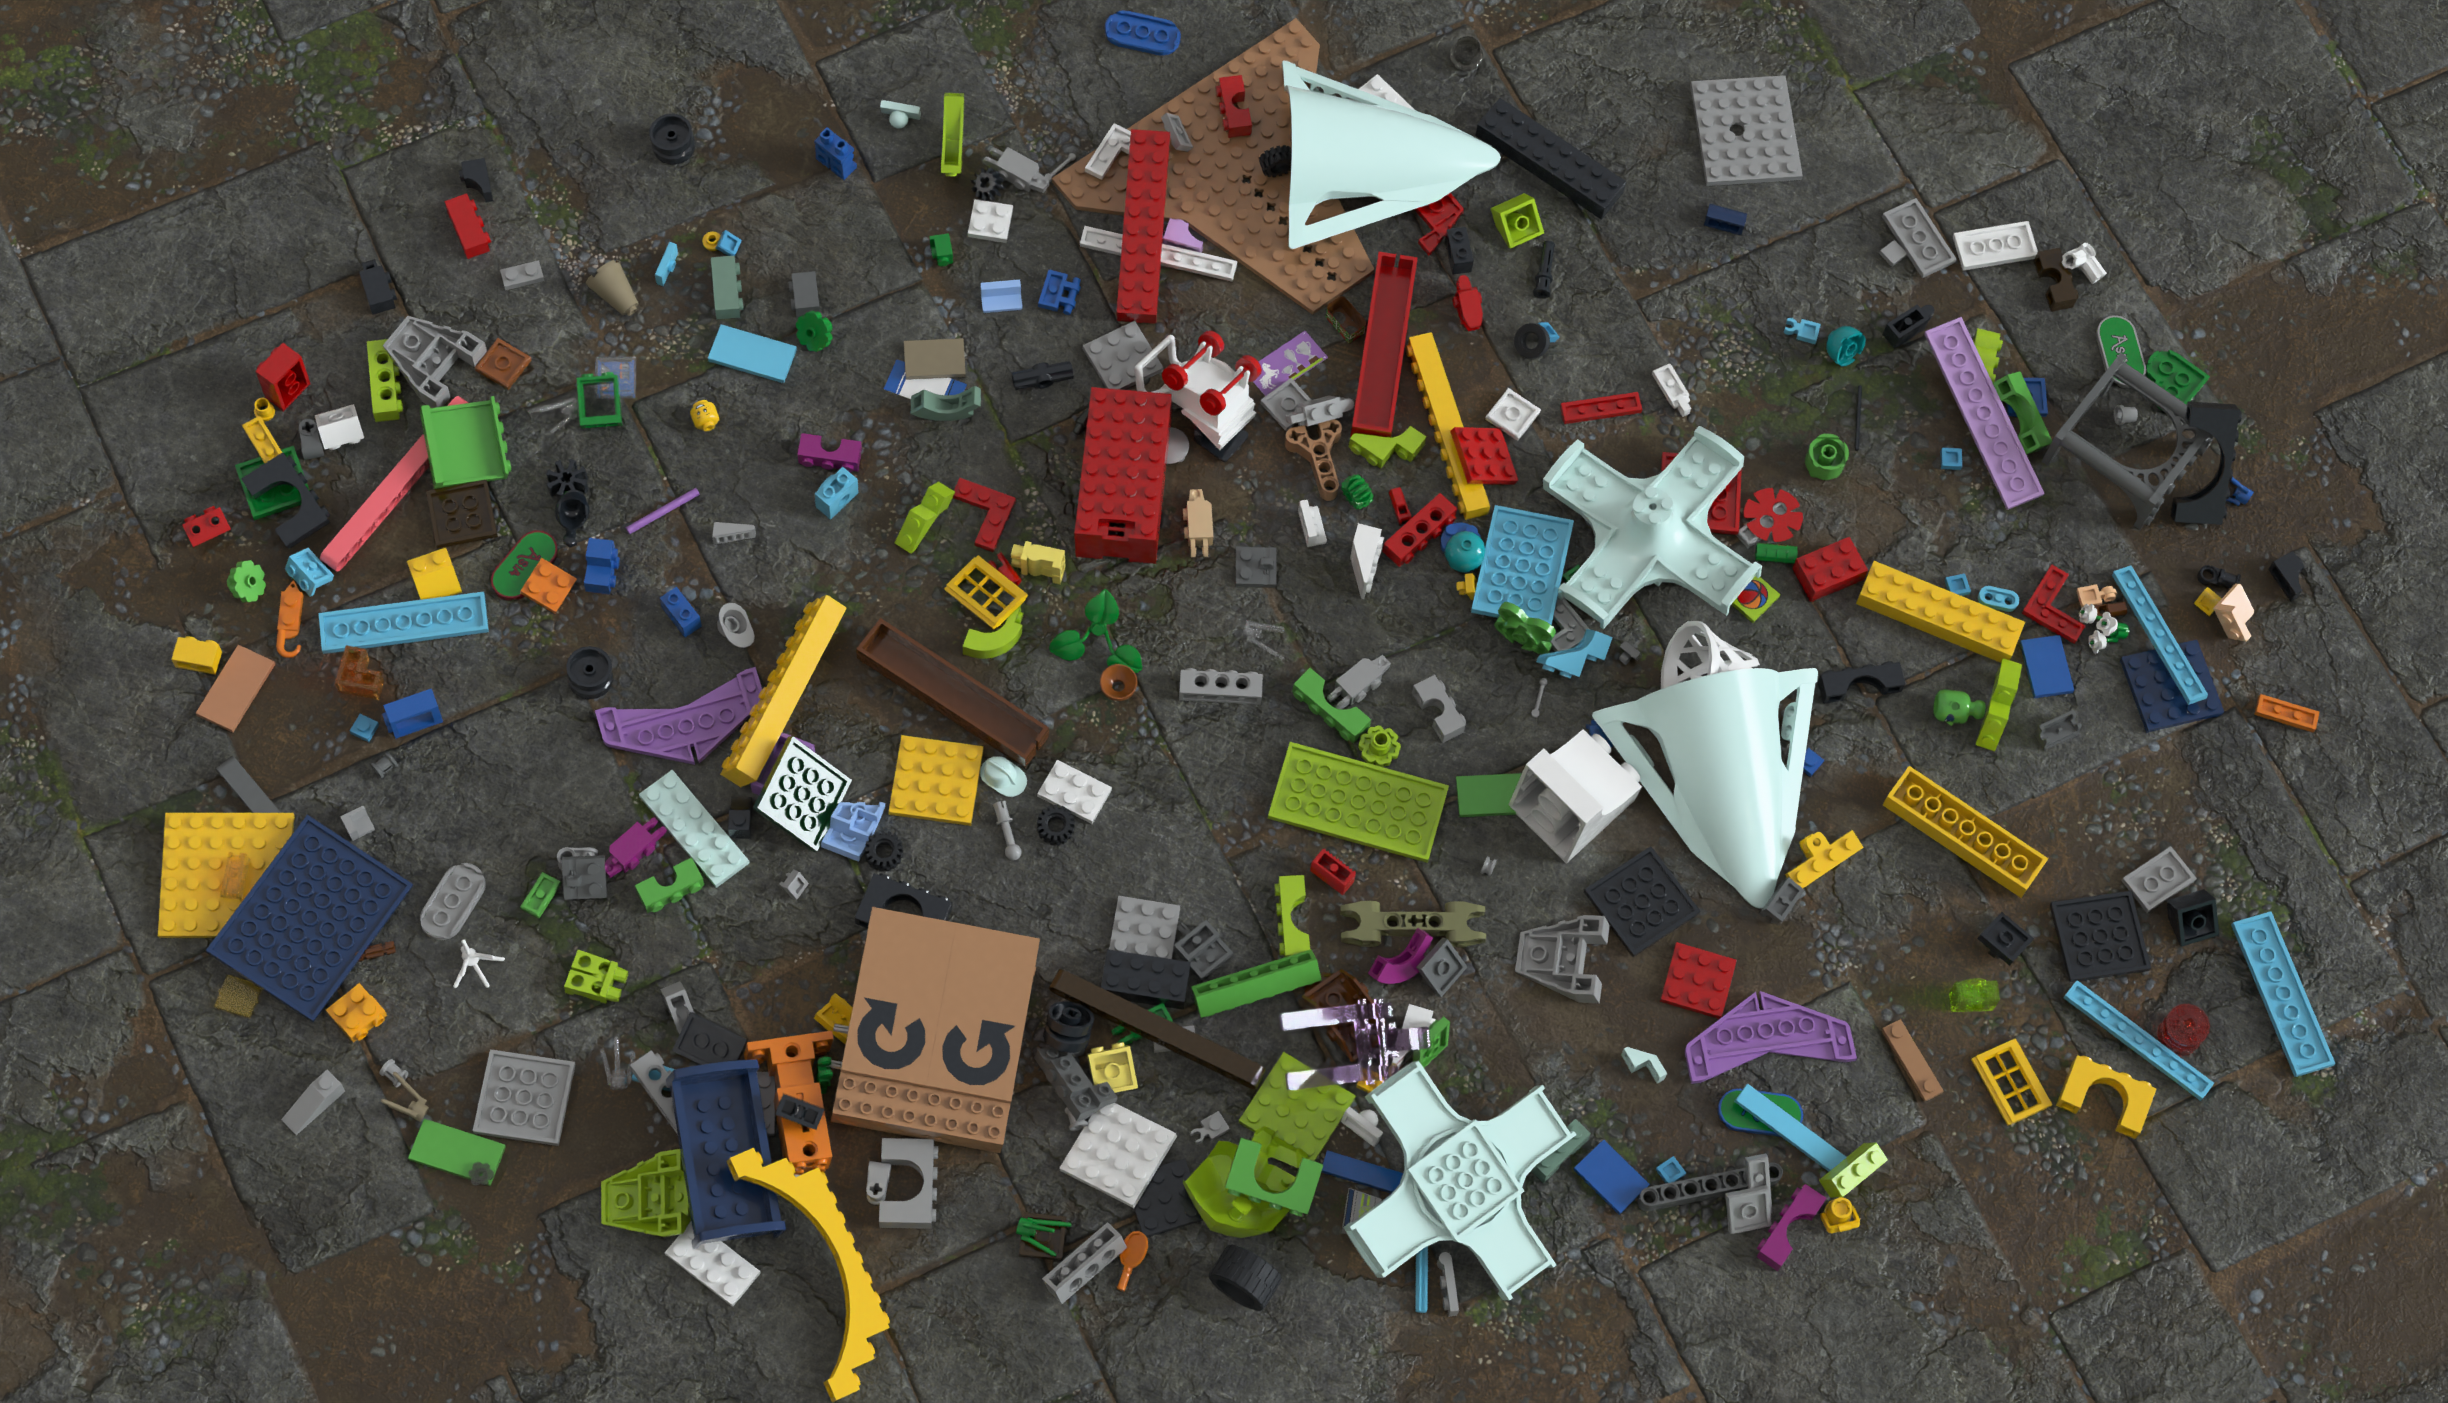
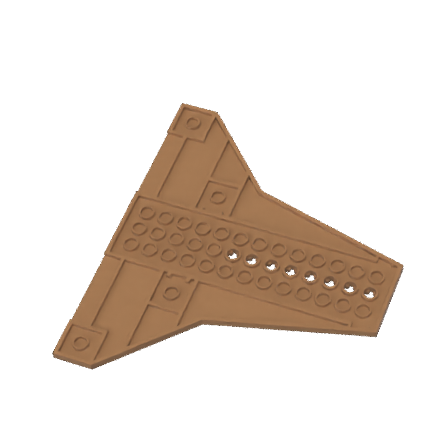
(1208, 183)

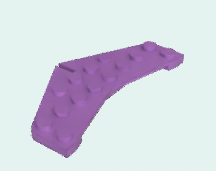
(673, 731)
(1777, 1028)

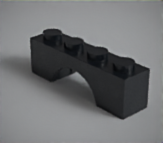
(1885, 677)

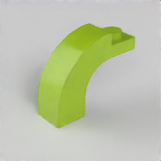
(994, 644)

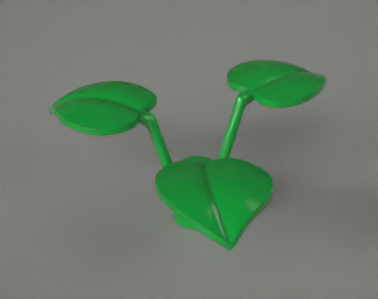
(1100, 611)

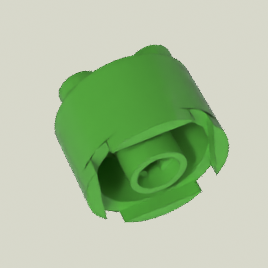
(1826, 457)

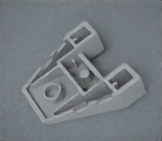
(426, 354)
(1557, 956)

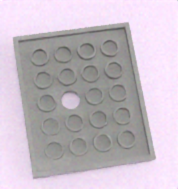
(1769, 142)

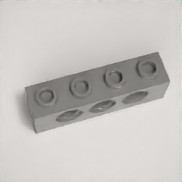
(1211, 693)
(653, 1087)
(1084, 1263)

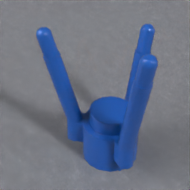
(2241, 493)

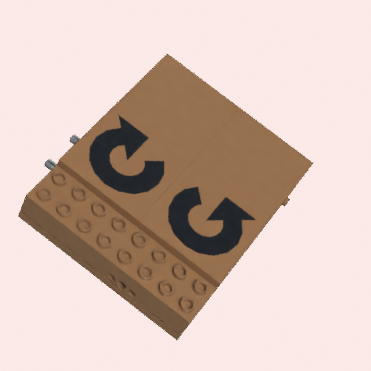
(935, 1030)

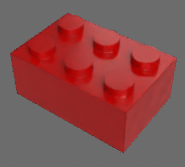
(282, 376)
(1830, 569)

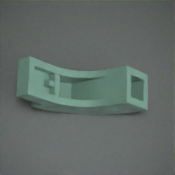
(945, 407)

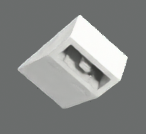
(1365, 556)

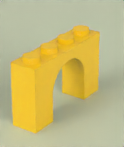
(2135, 1094)

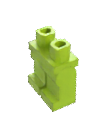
(594, 978)

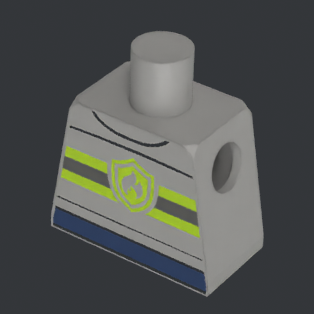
(1357, 1205)

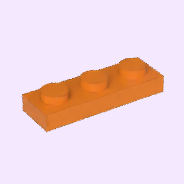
(2287, 713)

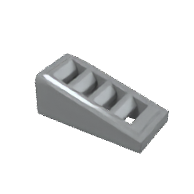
(732, 532)

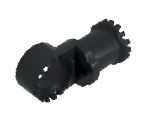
(2219, 577)

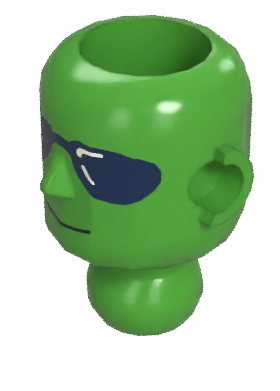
(1956, 707)

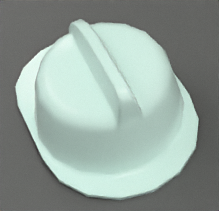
(1003, 776)

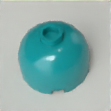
(1845, 344)
(1465, 551)

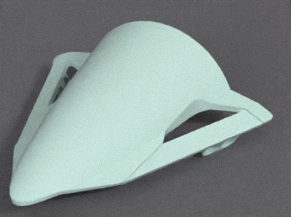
(1368, 151)
(1724, 752)

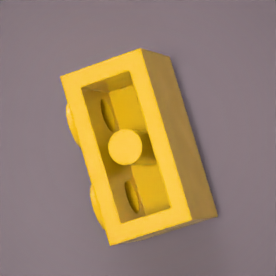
(197, 655)

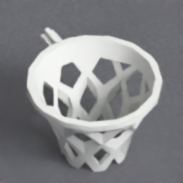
(1709, 655)

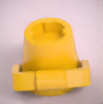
(1838, 1215)

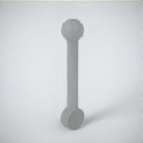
(1071, 157)
(1535, 712)

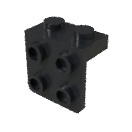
(1227, 451)

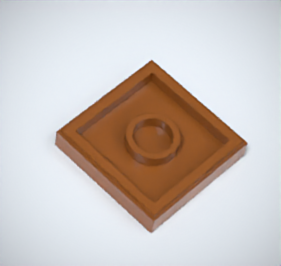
(503, 363)

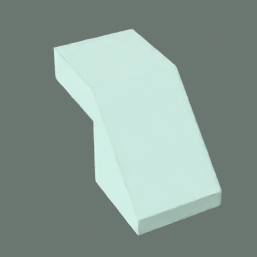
(1638, 1059)

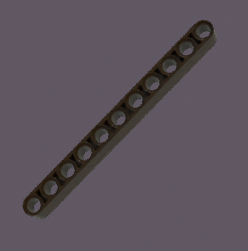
(1157, 1029)

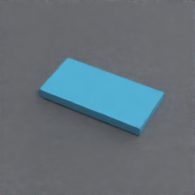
(752, 353)

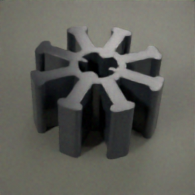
(558, 479)

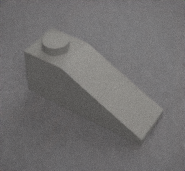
(313, 1102)

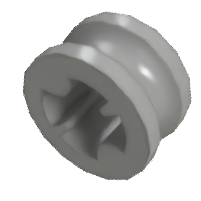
(1488, 866)

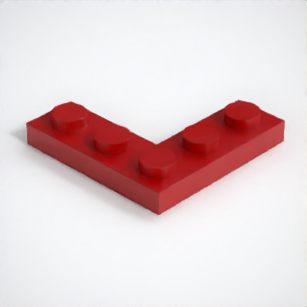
(996, 503)
(2042, 612)

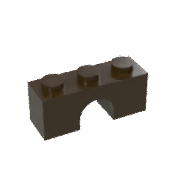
(2063, 294)

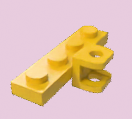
(1822, 856)

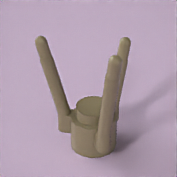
(416, 1109)

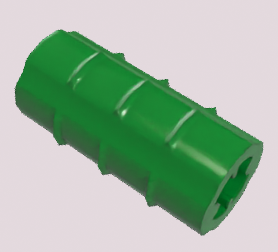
(1776, 553)

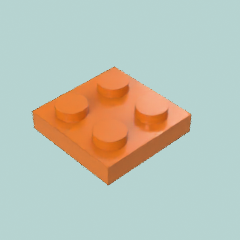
(548, 585)

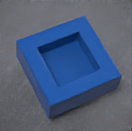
(1811, 762)

